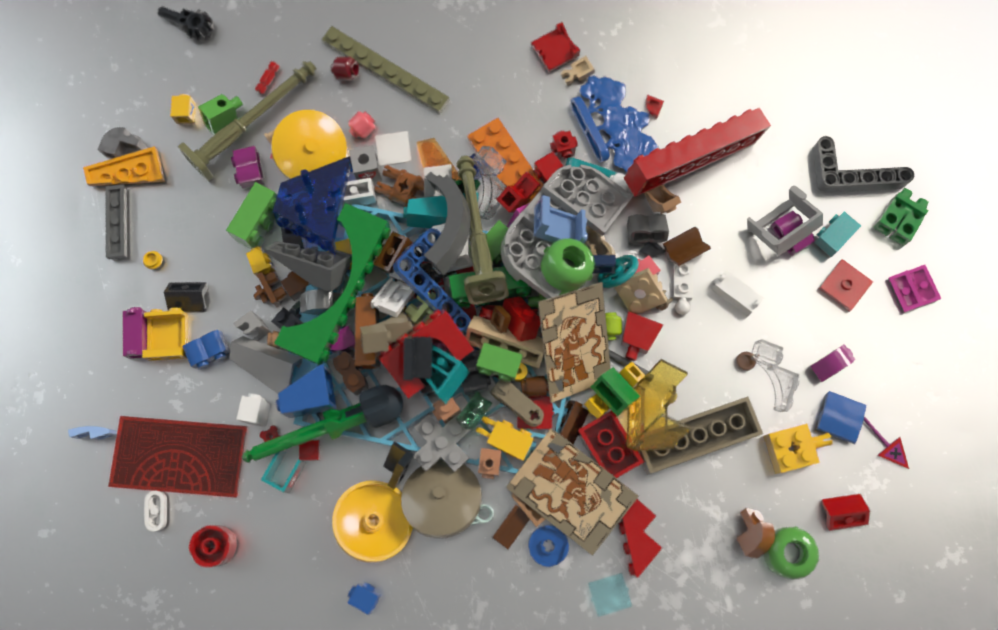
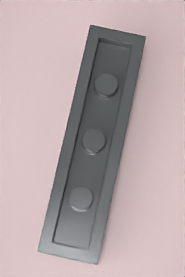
(116, 221)

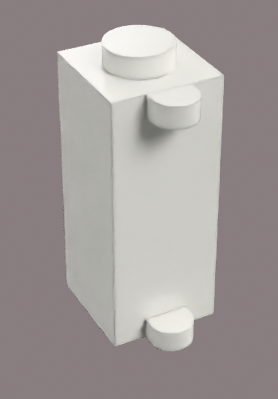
(736, 292)

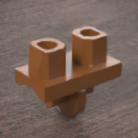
(267, 281)

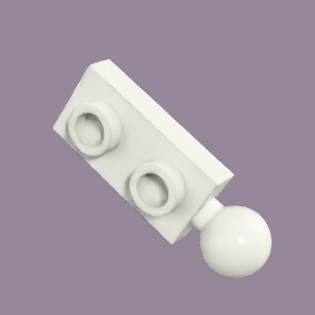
(683, 286)

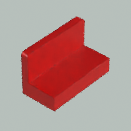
(846, 512)

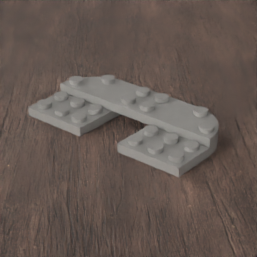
(569, 191)

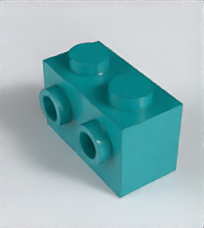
(837, 234)

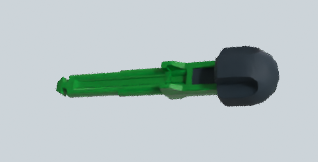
(376, 406)

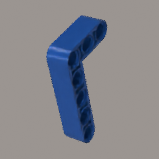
(427, 282)

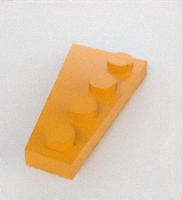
(131, 168)

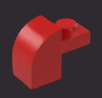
(519, 194)

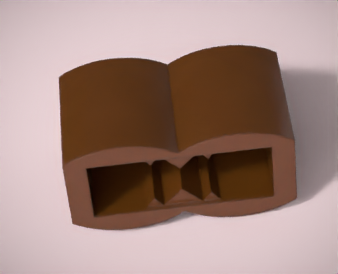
(352, 377)

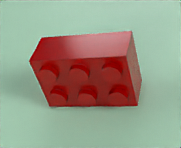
(607, 445)

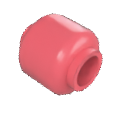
(361, 125)

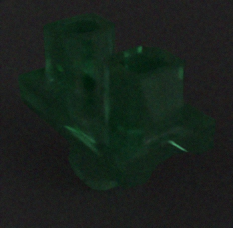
(473, 411)

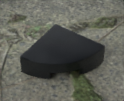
(651, 249)

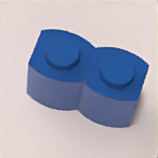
(206, 349)

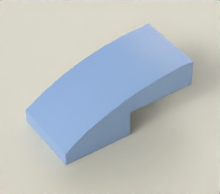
(94, 432)

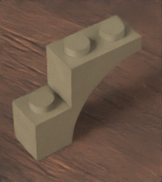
(377, 336)

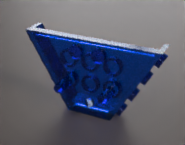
(313, 202)

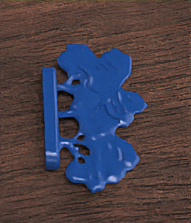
(620, 123)

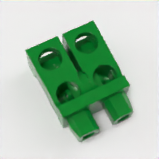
(904, 216)

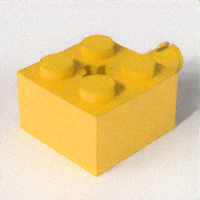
(803, 446)

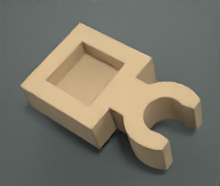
(580, 69)

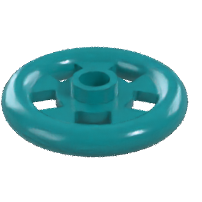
(621, 274)

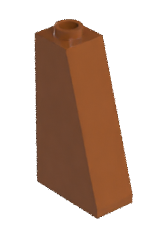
(364, 317)

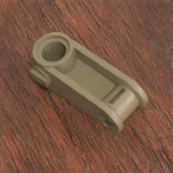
(517, 402)

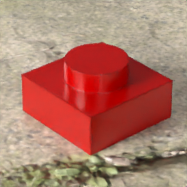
(309, 451)

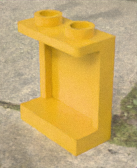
(166, 334)

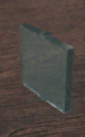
(610, 594)

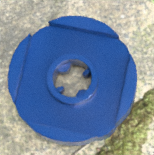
(538, 551)

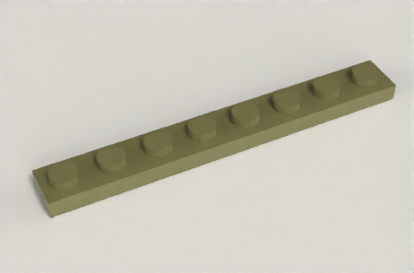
(386, 69)

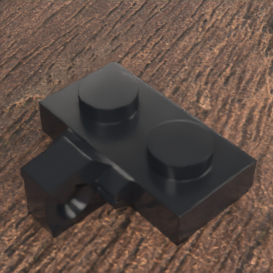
(288, 318)

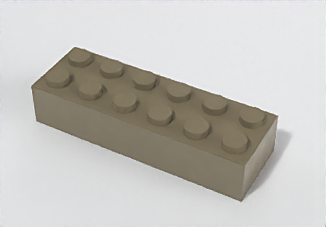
(707, 433)

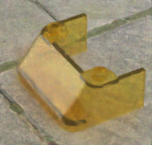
(647, 418)

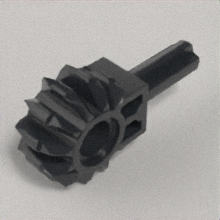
(189, 20)

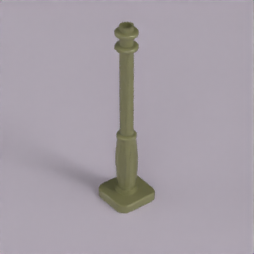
(225, 137)
(486, 283)

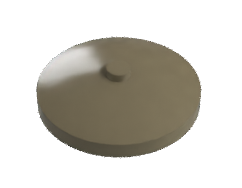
(441, 500)

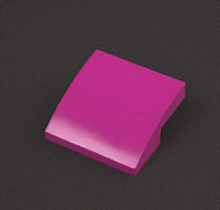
(914, 288)

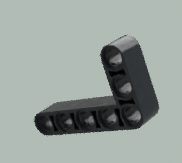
(854, 176)

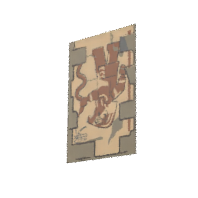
(574, 340)
(572, 491)

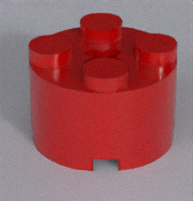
(201, 548)

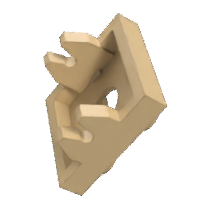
(649, 284)

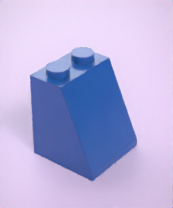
(308, 394)

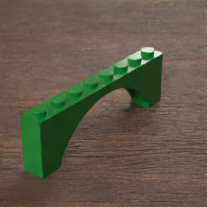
(315, 337)

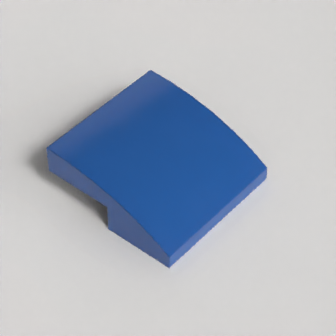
(841, 417)

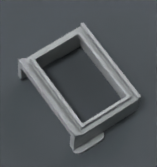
(796, 199)

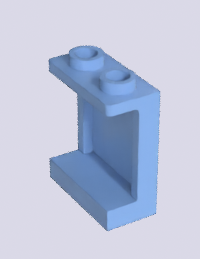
(556, 224)

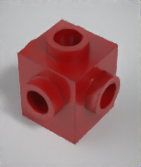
(563, 144)

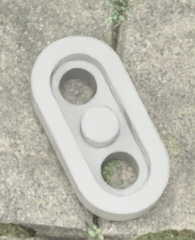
(154, 511)

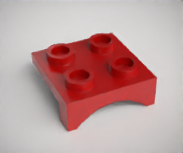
(555, 48)

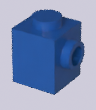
(363, 597)

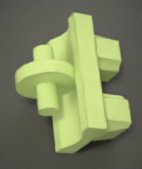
(418, 314)

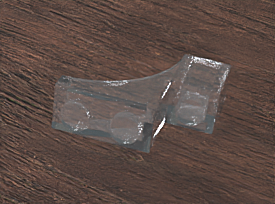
(490, 164)
(784, 381)

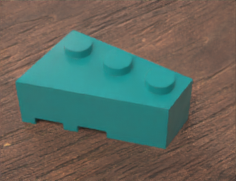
(446, 374)

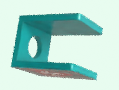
(272, 468)

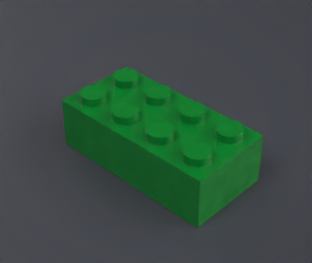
(459, 295)

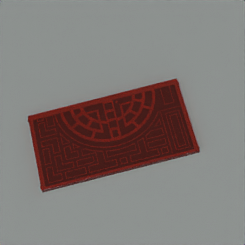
(178, 456)

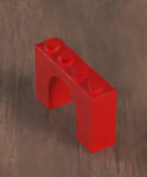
(439, 327)

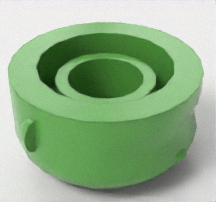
(559, 273)
(807, 548)

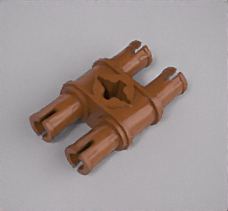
(403, 180)

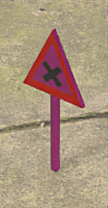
(893, 452)

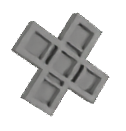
(441, 443)

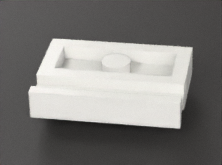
(392, 297)

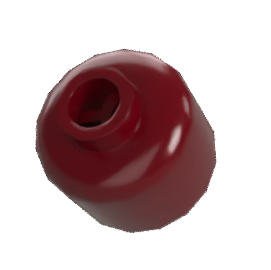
(344, 68)

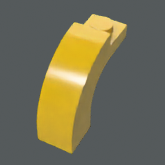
(631, 374)

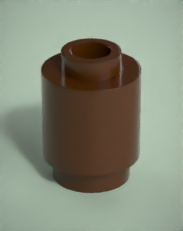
(535, 386)

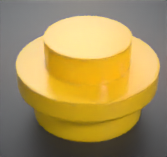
(152, 260)

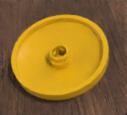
(306, 142)
(370, 522)

